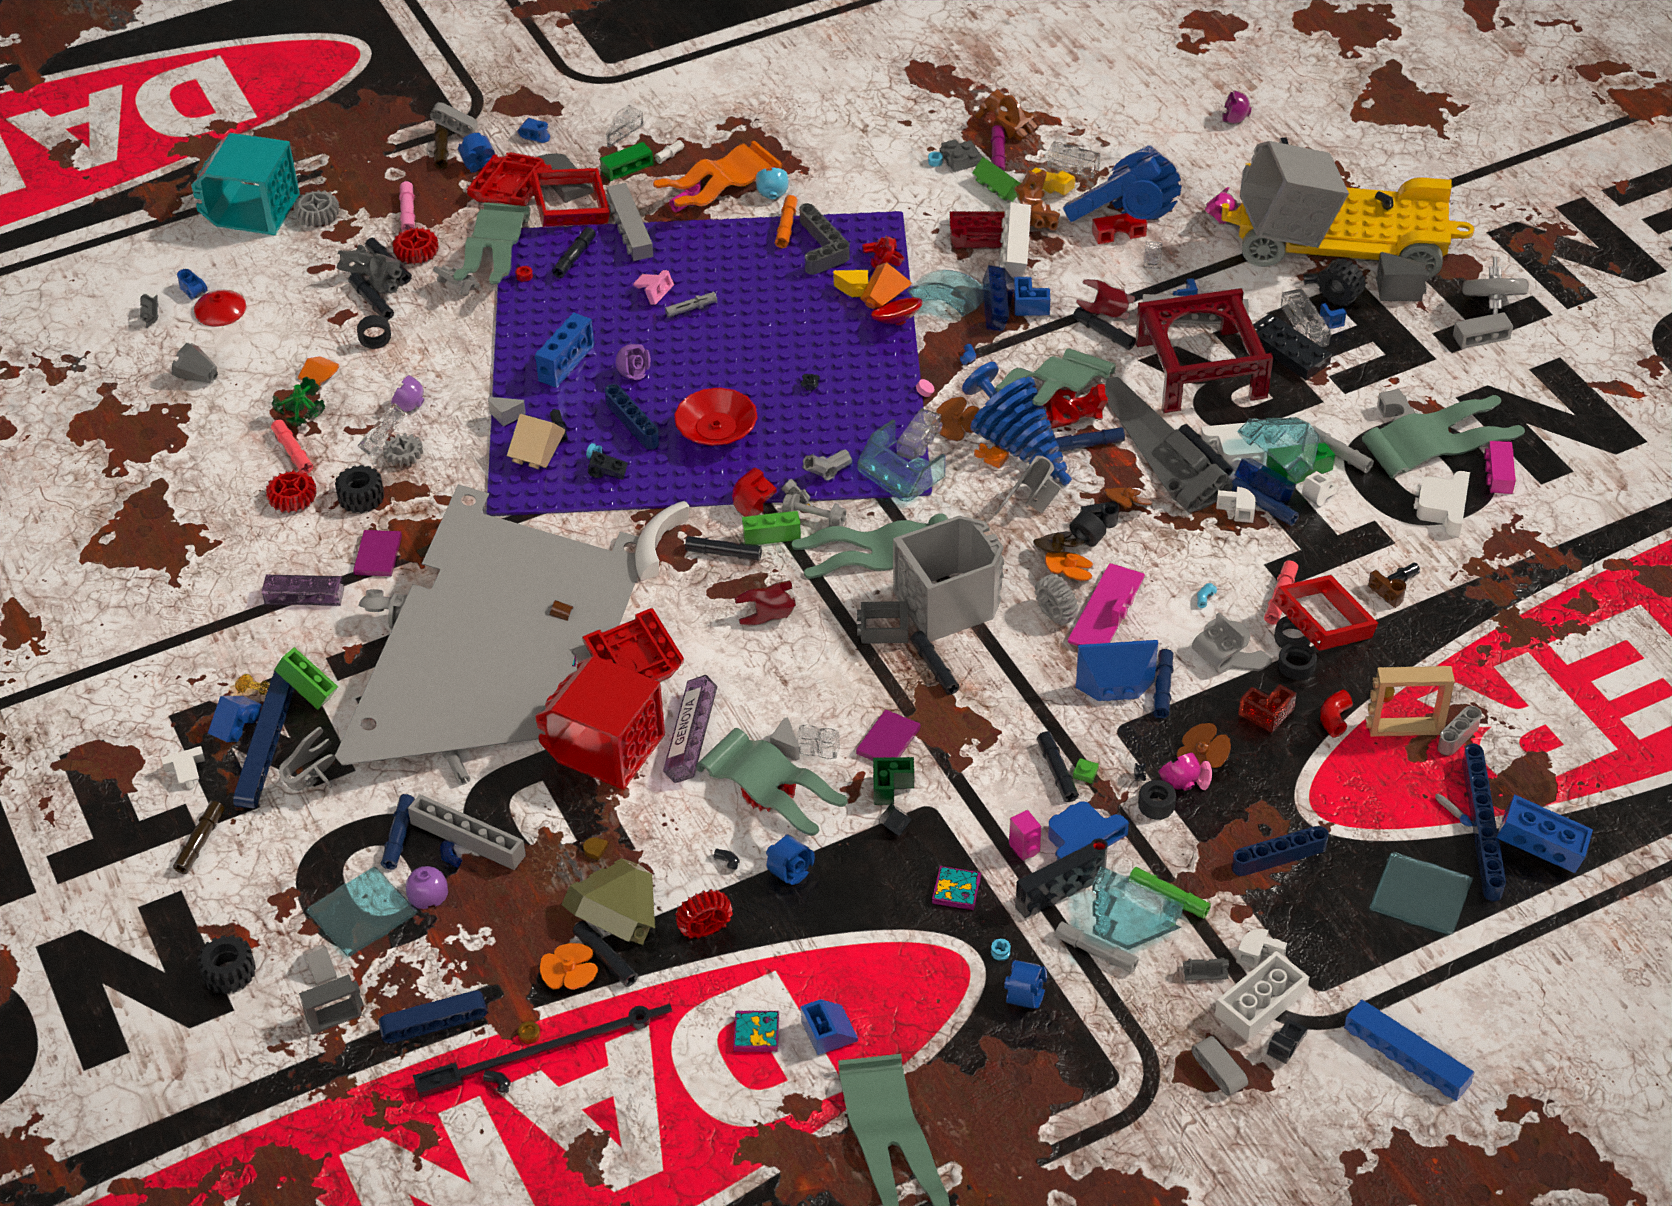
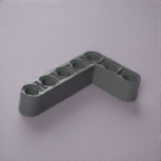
(834, 246)

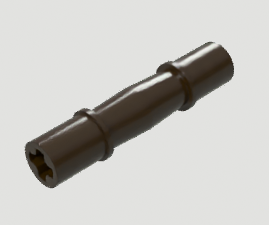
(441, 144)
(198, 838)

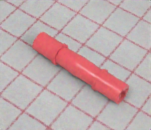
(291, 446)
(1286, 577)

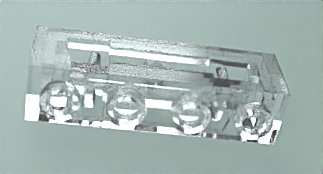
(1305, 316)

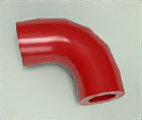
(1331, 711)

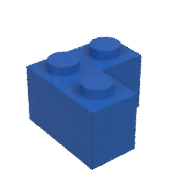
(1030, 300)
(231, 715)

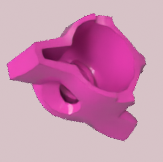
(1214, 206)

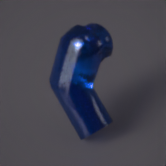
(447, 854)

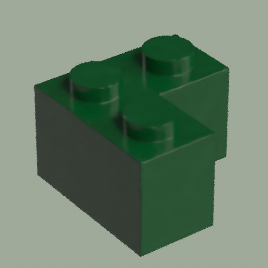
(891, 774)

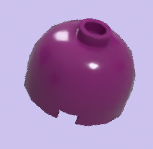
(1236, 108)

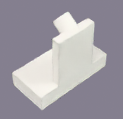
(184, 765)

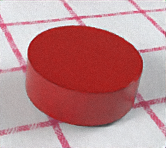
(524, 273)

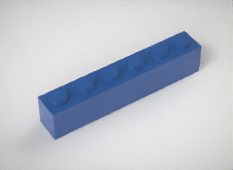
(1110, 189)
(1409, 1050)

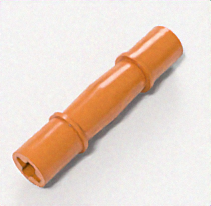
(786, 221)

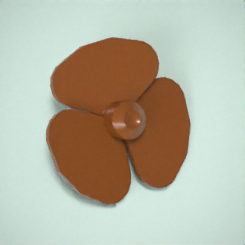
(953, 418)
(1126, 497)
(1198, 742)

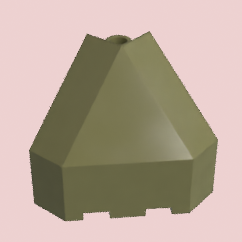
(615, 900)

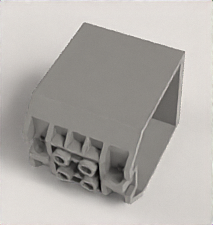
(1292, 193)
(940, 552)

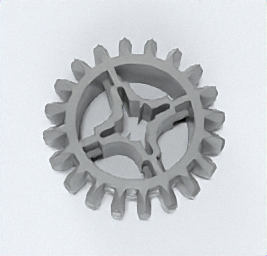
(316, 208)
(1056, 599)

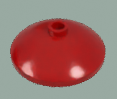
(220, 308)
(897, 311)

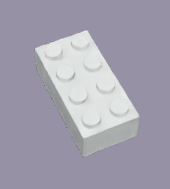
(1015, 239)
(1261, 996)

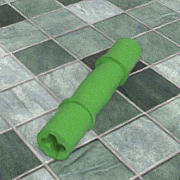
(1191, 902)

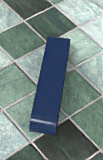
(631, 416)
(1279, 850)
(432, 1016)

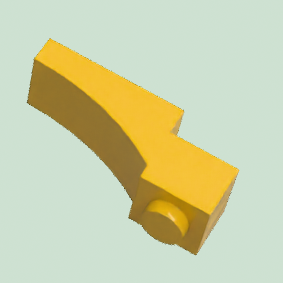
(1059, 182)

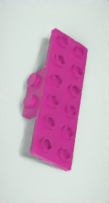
(1107, 606)

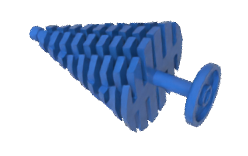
(1148, 198)
(1013, 419)

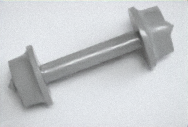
(836, 516)

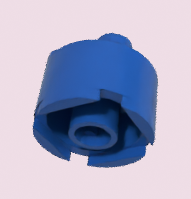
(475, 151)
(789, 859)
(1025, 984)

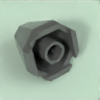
(194, 364)

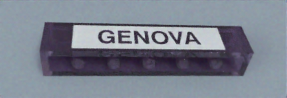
(690, 729)

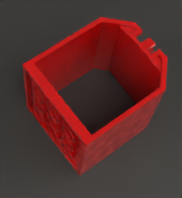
(603, 721)

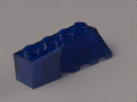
(998, 294)

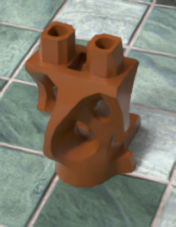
(1013, 119)
(1041, 213)

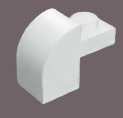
(1318, 488)
(1241, 501)
(1258, 944)

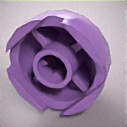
(633, 361)
(409, 394)
(426, 887)

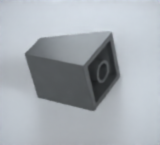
(1400, 278)

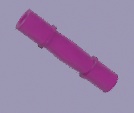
(998, 149)

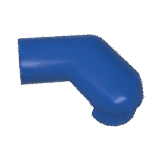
(969, 354)

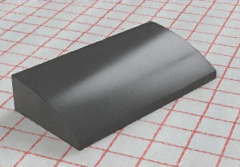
(567, 191)

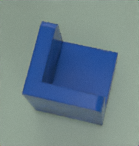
(1191, 289)
(1334, 318)

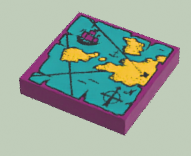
(956, 888)
(756, 1031)

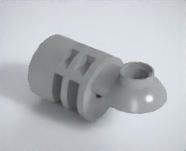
(376, 602)

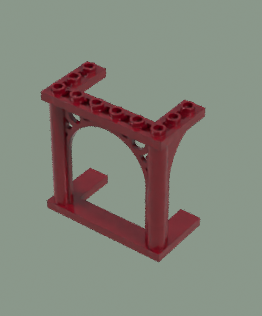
(1234, 320)

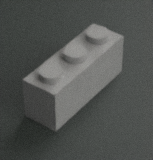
(1482, 330)

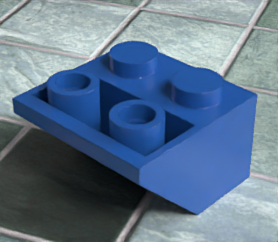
(827, 1026)

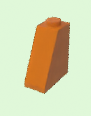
(884, 286)

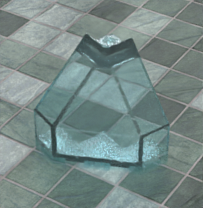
(1286, 440)
(1131, 912)

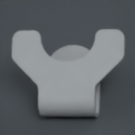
(1035, 477)
(1222, 645)
(303, 755)

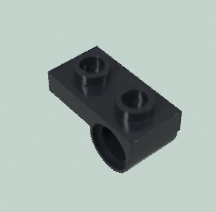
(604, 464)
(1106, 512)
(1286, 1041)

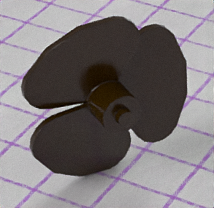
(1056, 542)

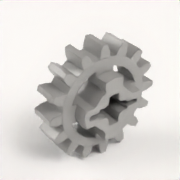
(403, 449)

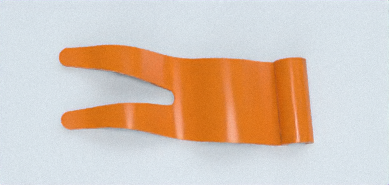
(735, 169)

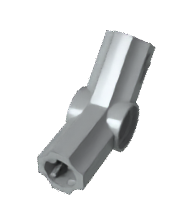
(827, 467)

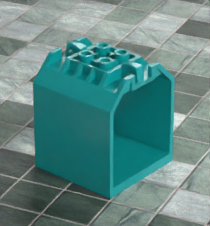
(247, 206)

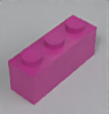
(1500, 467)

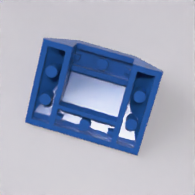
(1116, 669)

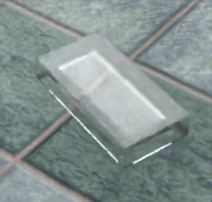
(1153, 255)

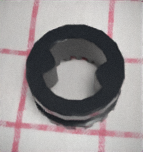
(1139, 772)

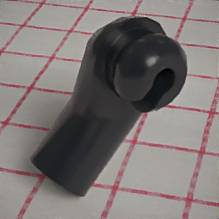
(728, 856)
(499, 1078)

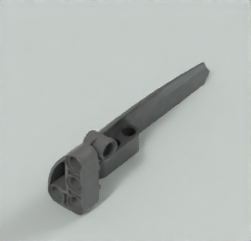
(1167, 450)

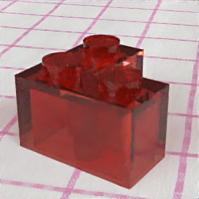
(1267, 710)

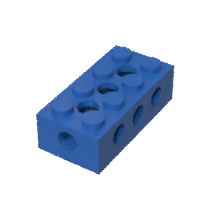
(564, 350)
(1544, 833)

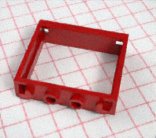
(570, 217)
(1362, 622)

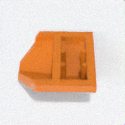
(318, 369)

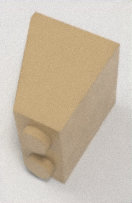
(534, 441)

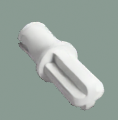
(669, 151)

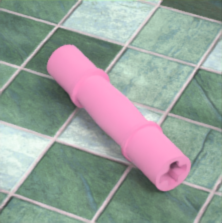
(407, 207)

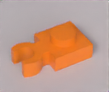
(993, 456)

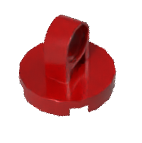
(885, 252)

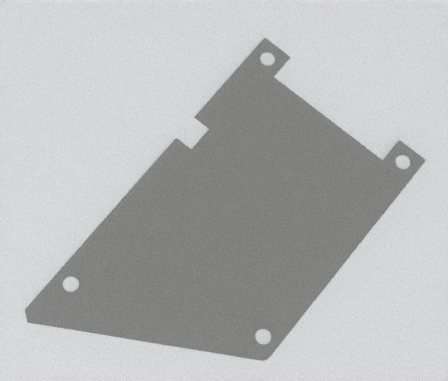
(480, 646)

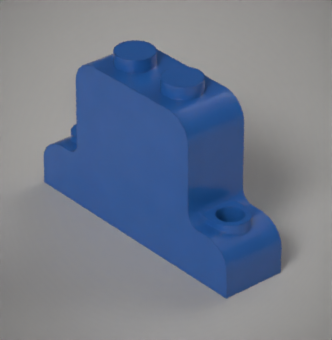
(1081, 825)

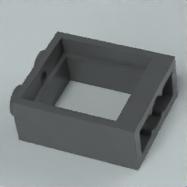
(886, 609)
(336, 1013)

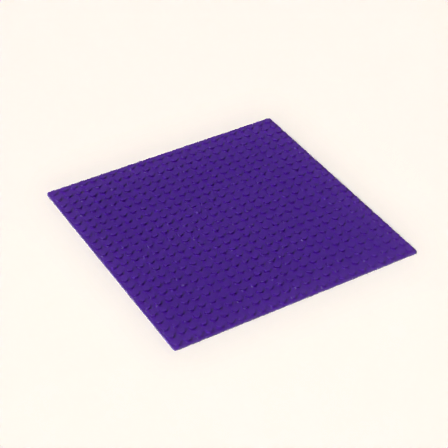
(756, 340)

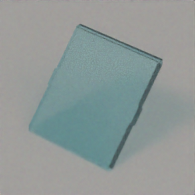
(1421, 893)
(361, 911)

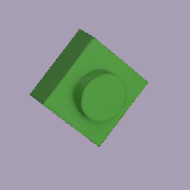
(1085, 771)

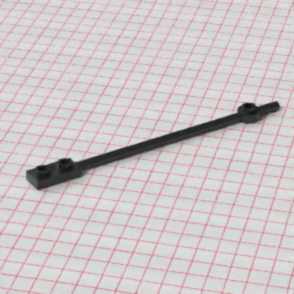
(450, 1076)

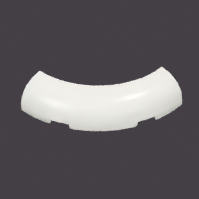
(645, 556)

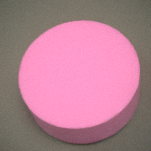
(925, 388)

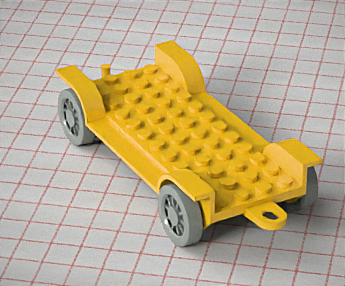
(1362, 229)

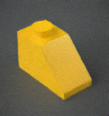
(851, 281)

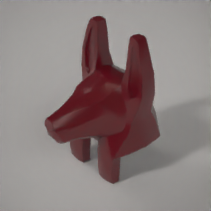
(1108, 301)
(769, 603)

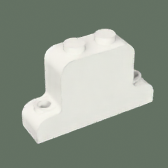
(1231, 444)
(1443, 501)

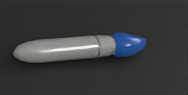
(1464, 819)

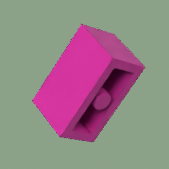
(1025, 835)

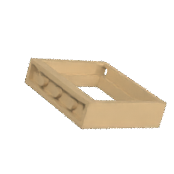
(1410, 676)

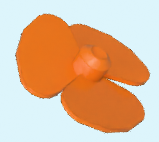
(1068, 564)
(563, 968)

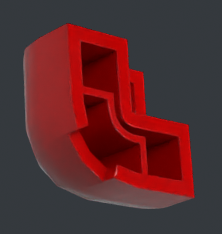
(751, 492)

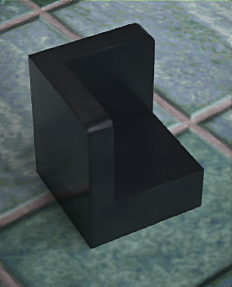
(895, 819)

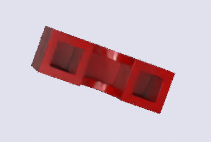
(1105, 227)

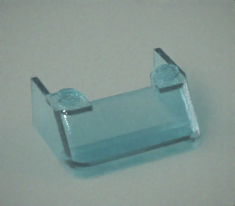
(892, 472)

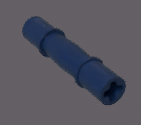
(1091, 439)
(1267, 503)
(1163, 683)
(397, 833)

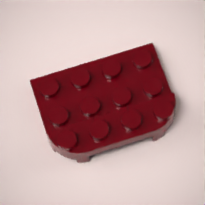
(976, 229)

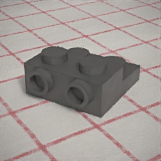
(960, 155)

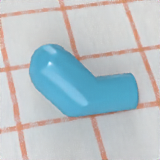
(1207, 589)

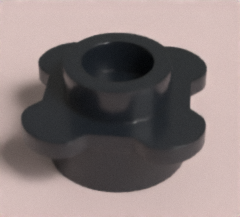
(810, 381)

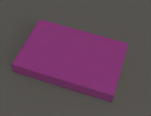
(377, 553)
(888, 736)

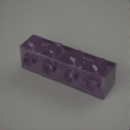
(303, 590)

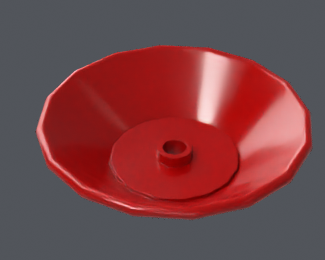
(715, 416)

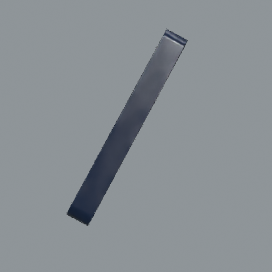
(263, 743)
(1483, 822)

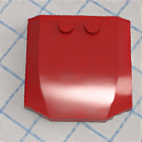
(506, 179)
(638, 646)

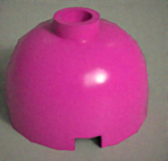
(1182, 772)

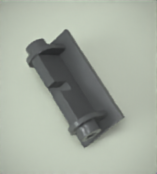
(149, 309)
(1206, 970)

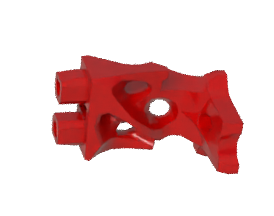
(1090, 406)

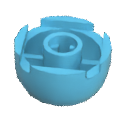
(772, 183)

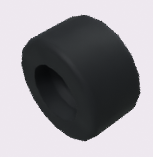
(1088, 527)
(1157, 809)

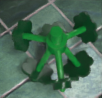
(298, 399)

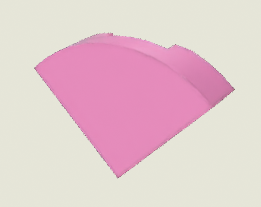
(1205, 775)

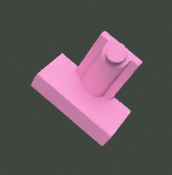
(655, 285)

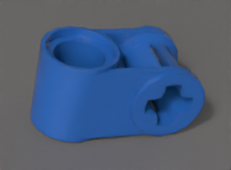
(534, 130)
(191, 283)

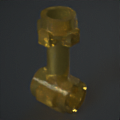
(246, 681)

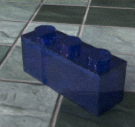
(1265, 479)

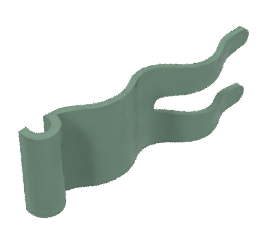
(497, 228)
(1070, 372)
(1424, 436)
(878, 541)
(760, 770)
(883, 1117)

